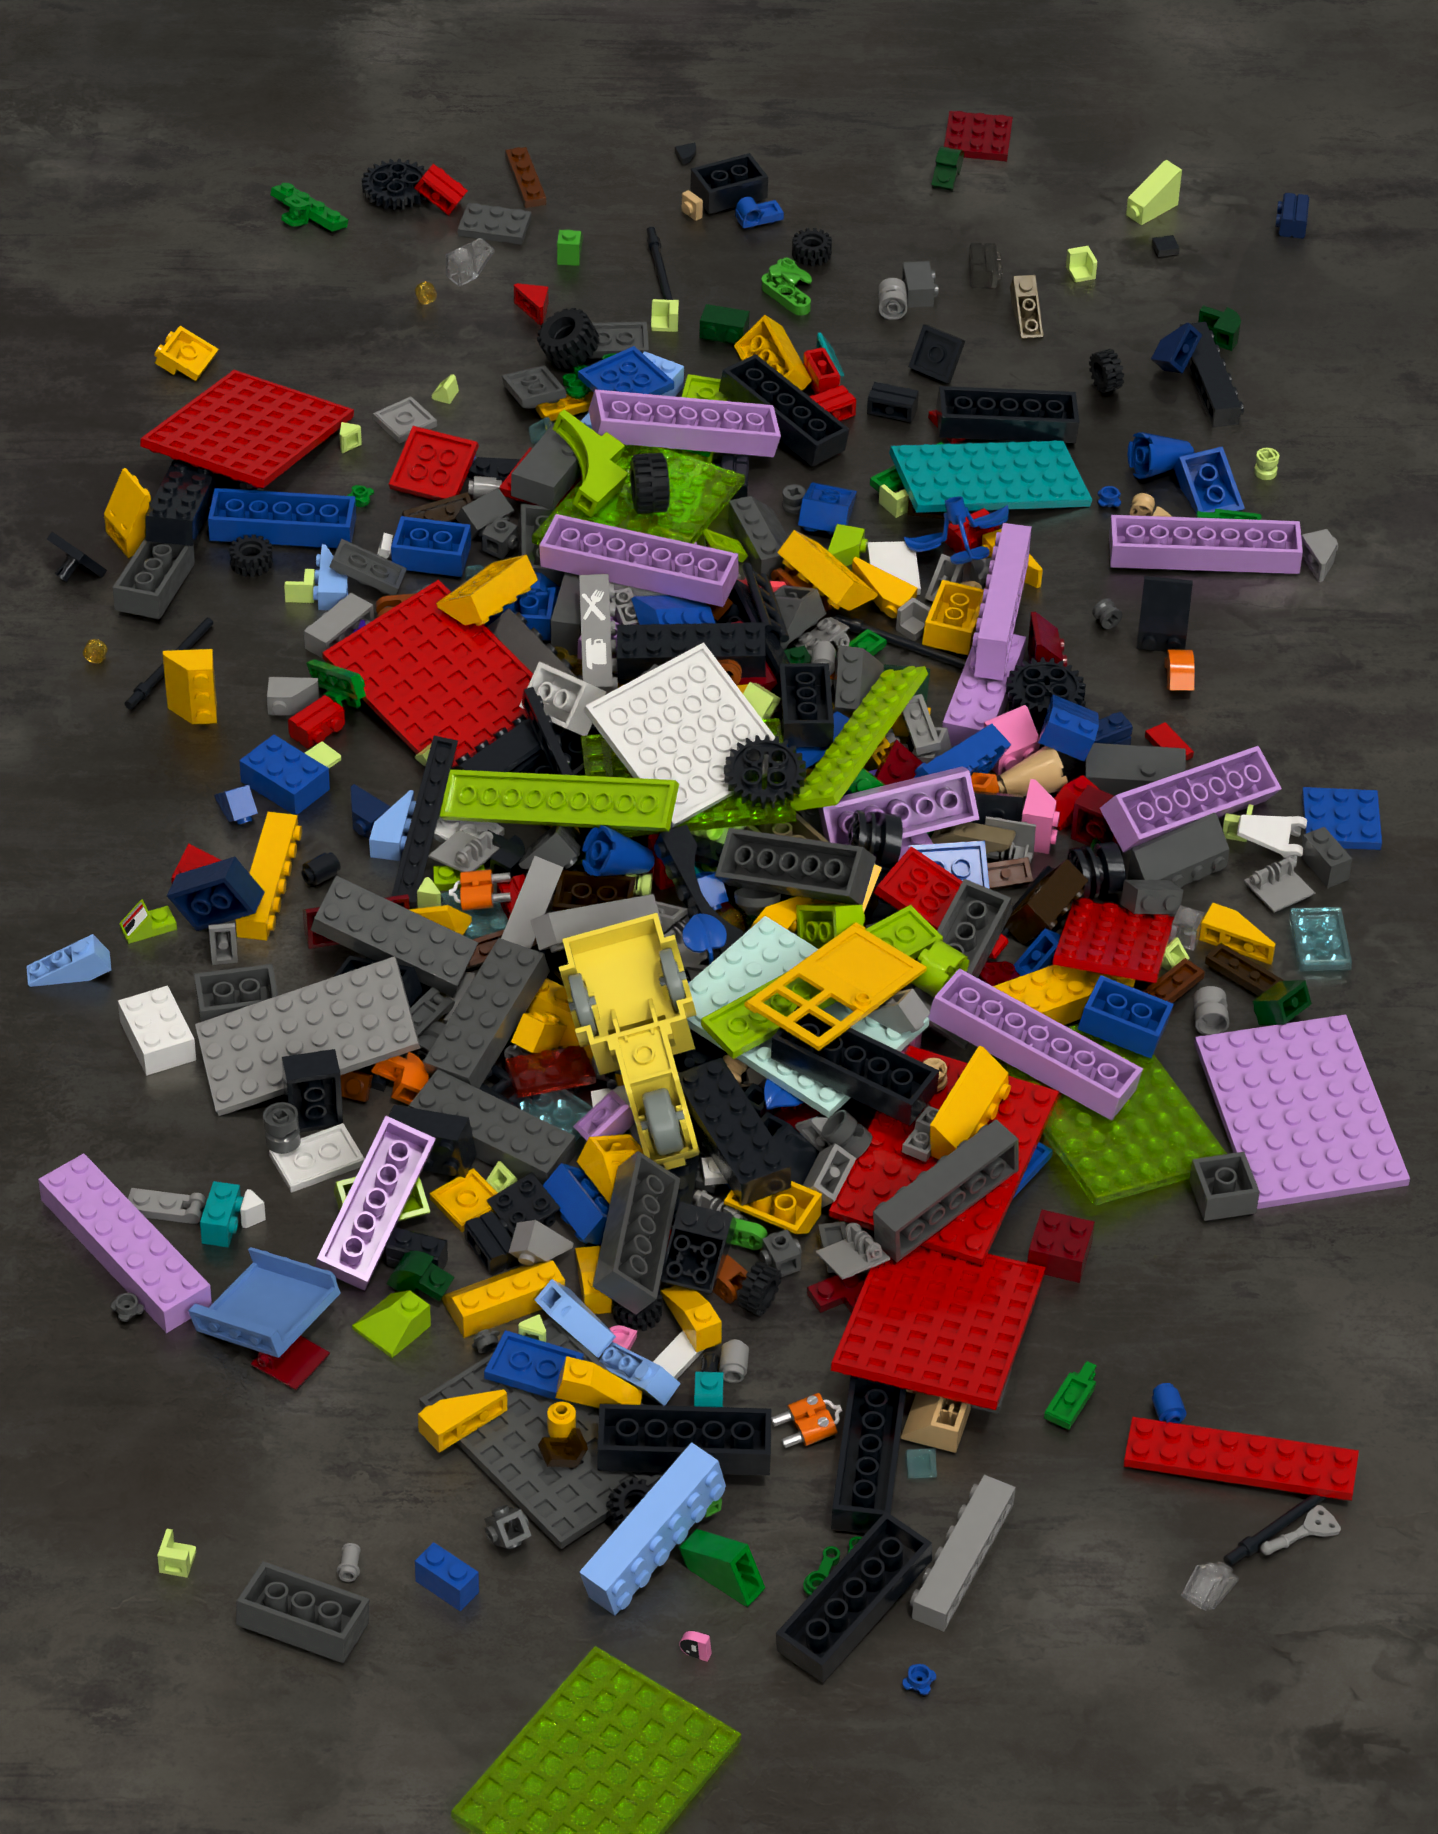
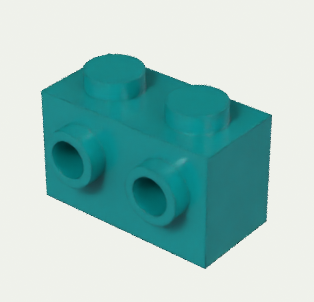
(221, 1214)

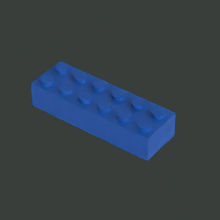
(282, 517)

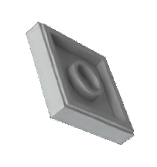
(401, 416)

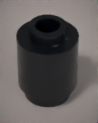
(320, 868)

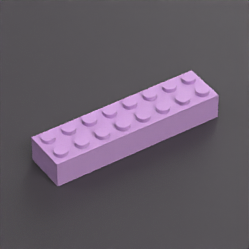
(685, 423)
(1205, 544)
(639, 560)
(1001, 601)
(1182, 798)
(1035, 1044)
(124, 1242)

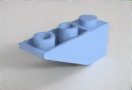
(331, 585)
(391, 829)
(74, 963)
(575, 1317)
(640, 1372)

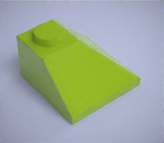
(395, 1322)

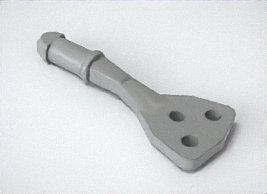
(1309, 1527)

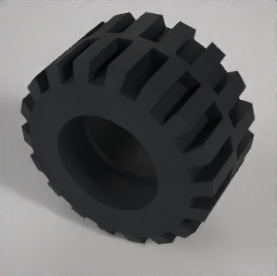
(568, 338)
(649, 483)

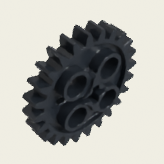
(393, 184)
(1038, 681)
(788, 772)

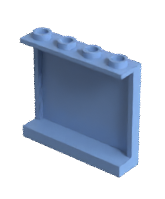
(268, 1304)

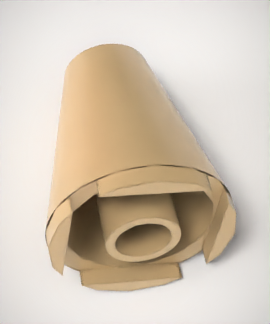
(1041, 766)

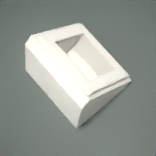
(252, 1209)

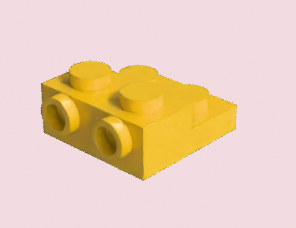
(185, 353)

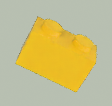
(539, 1032)

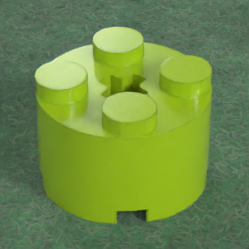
(941, 964)

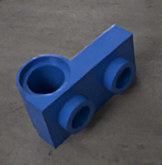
(752, 214)

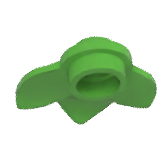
(790, 271)

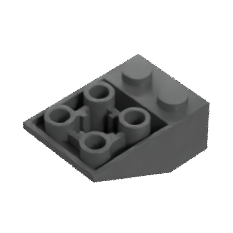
(799, 609)

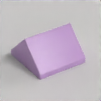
(606, 1118)

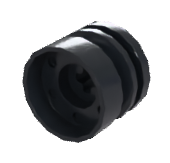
(879, 839)
(1101, 867)

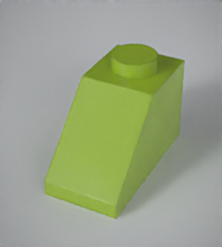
(848, 543)

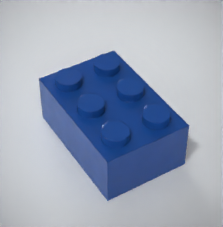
(431, 546)
(284, 775)
(1125, 1016)

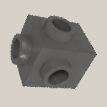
(500, 538)
(781, 1252)
(515, 1528)

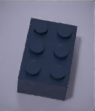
(215, 893)

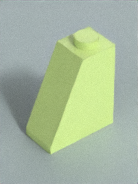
(1155, 194)

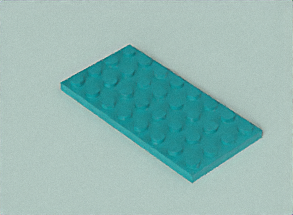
(990, 475)

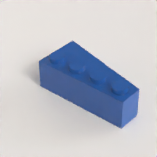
(535, 608)
(975, 753)

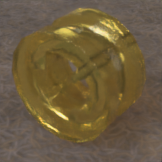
(429, 296)
(92, 656)

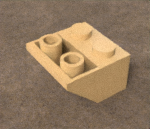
(936, 1422)

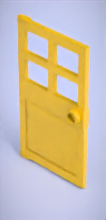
(849, 968)

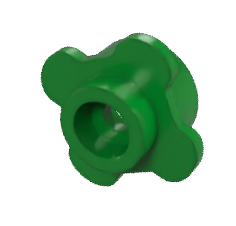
(362, 495)

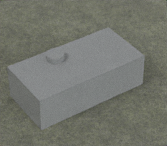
(532, 901)

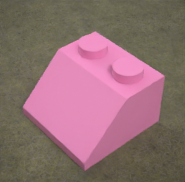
(1020, 732)
(1041, 811)

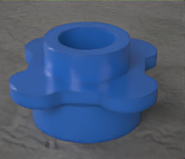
(1109, 497)
(922, 1672)

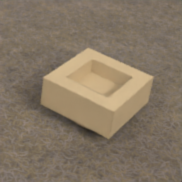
(692, 205)

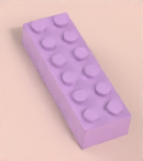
(979, 698)
(922, 803)
(375, 1202)

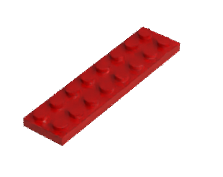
(1241, 1458)

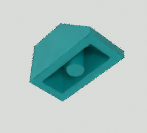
(708, 1389)

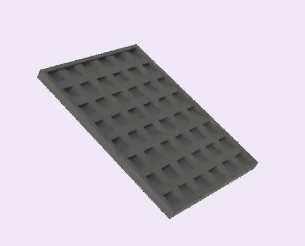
(557, 1499)

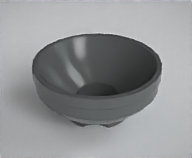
(755, 901)

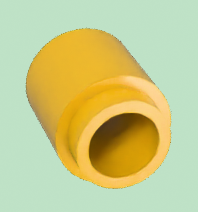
(561, 1419)

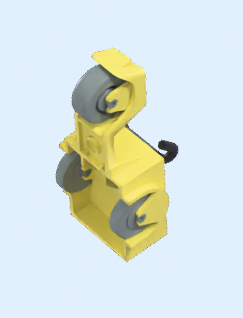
(633, 1012)

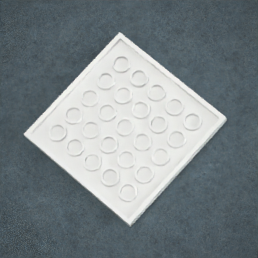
(680, 727)

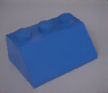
(671, 610)
(579, 1202)

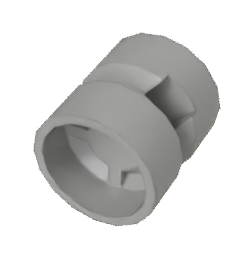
(892, 298)
(1210, 1010)

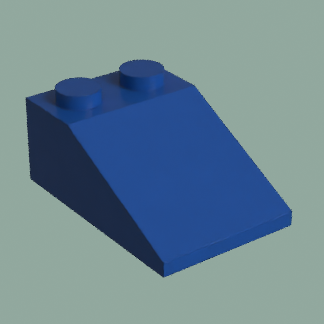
(1208, 481)
(826, 507)
(1069, 728)

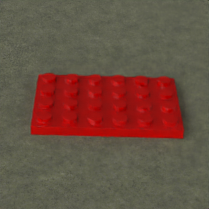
(1113, 941)

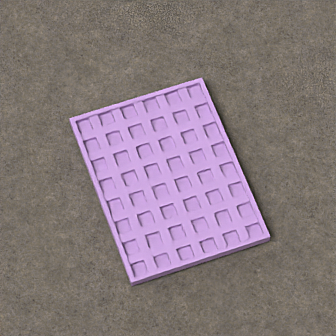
(1302, 1110)

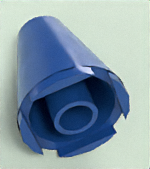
(1155, 454)
(615, 854)

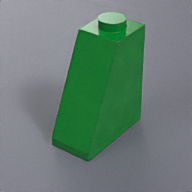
(724, 1565)

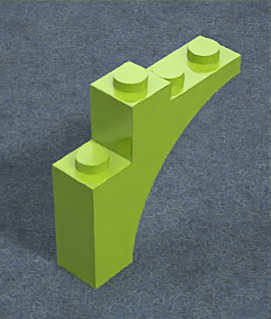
(597, 461)

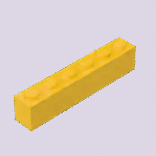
(269, 870)

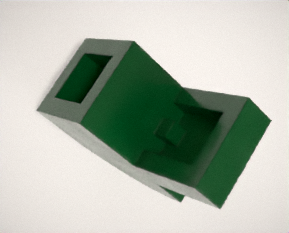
(947, 167)
(1223, 325)
(418, 1272)

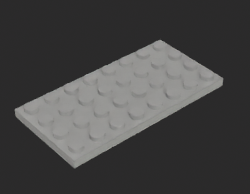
(355, 1013)

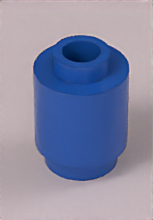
(1168, 1403)

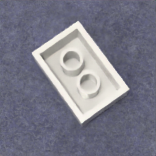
(564, 697)
(157, 1030)

